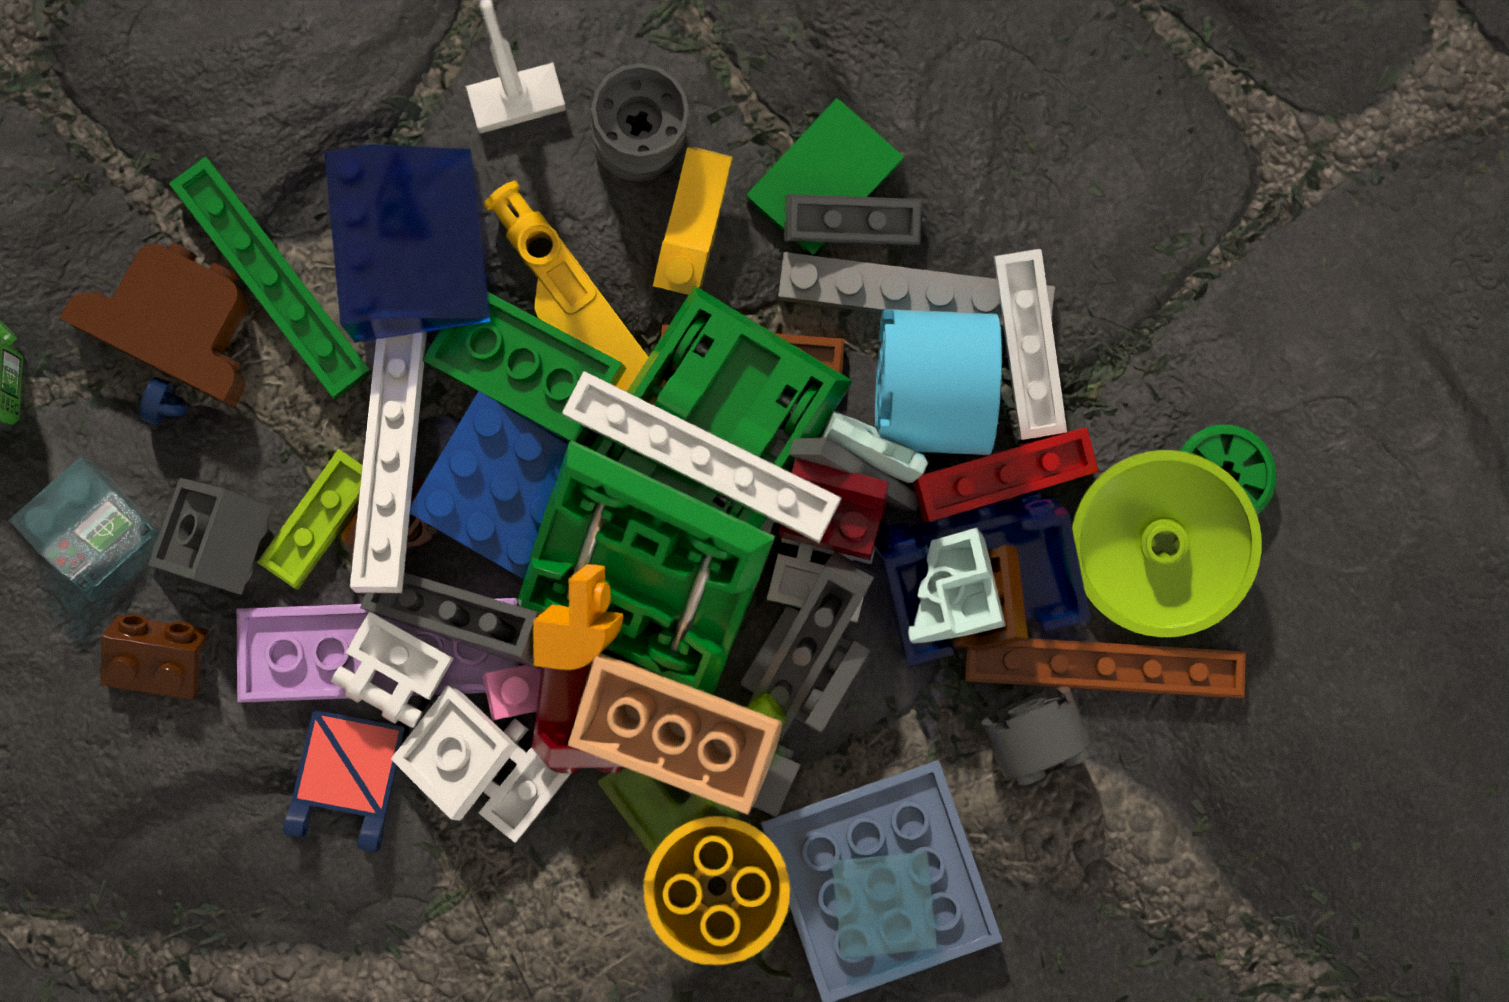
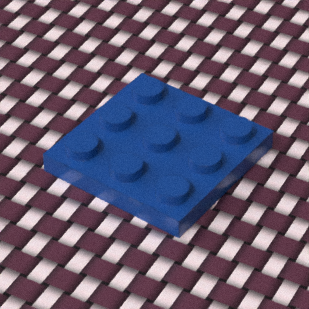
(492, 484)

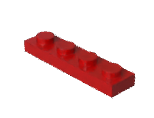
(1005, 474)

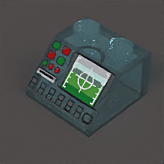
(83, 524)

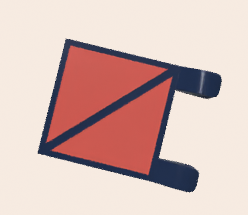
(347, 771)

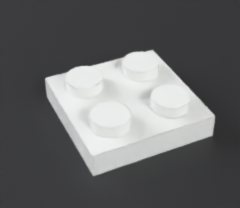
(454, 753)

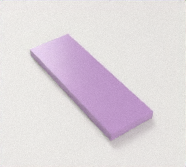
(299, 648)

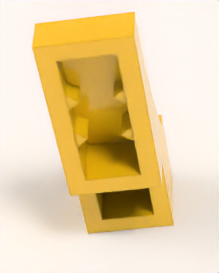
(693, 221)

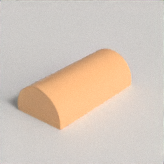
(675, 733)

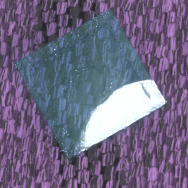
(884, 904)

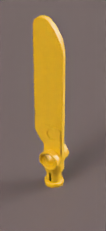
(564, 290)

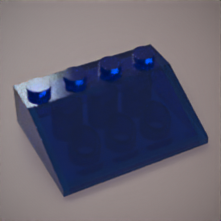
(405, 240)

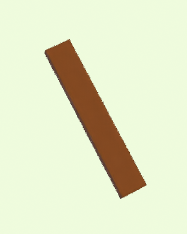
(1110, 667)

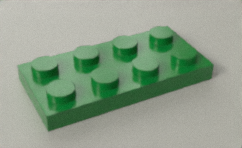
(522, 365)

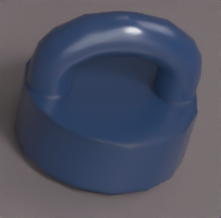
(159, 402)

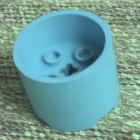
(939, 380)

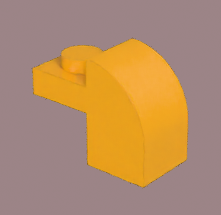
(577, 633)

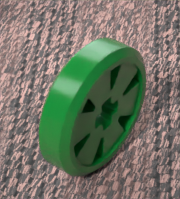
(1244, 455)

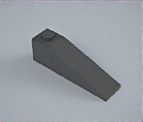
(460, 617)
(814, 634)

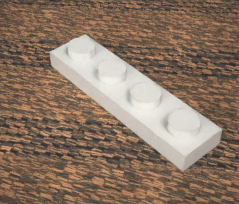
(1030, 344)

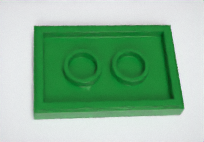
(829, 159)

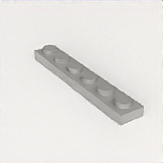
(880, 287)

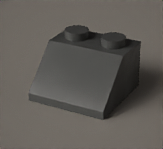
(211, 535)

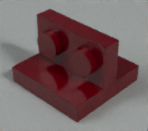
(858, 515)

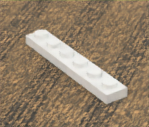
(701, 457)
(388, 465)

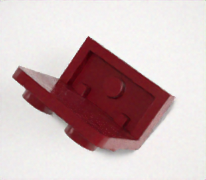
(556, 713)

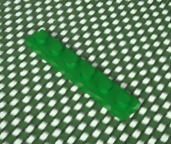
(270, 278)

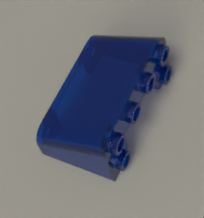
(1046, 554)

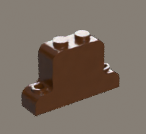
(170, 319)

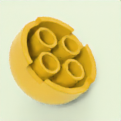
(709, 925)

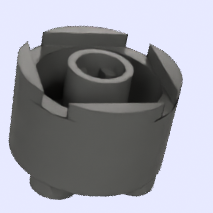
(1038, 735)

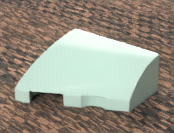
(879, 452)
(958, 591)

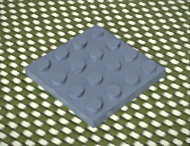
(882, 818)

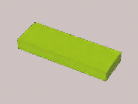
(315, 521)

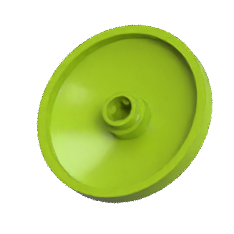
(1166, 543)

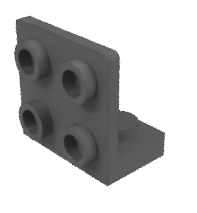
(830, 683)

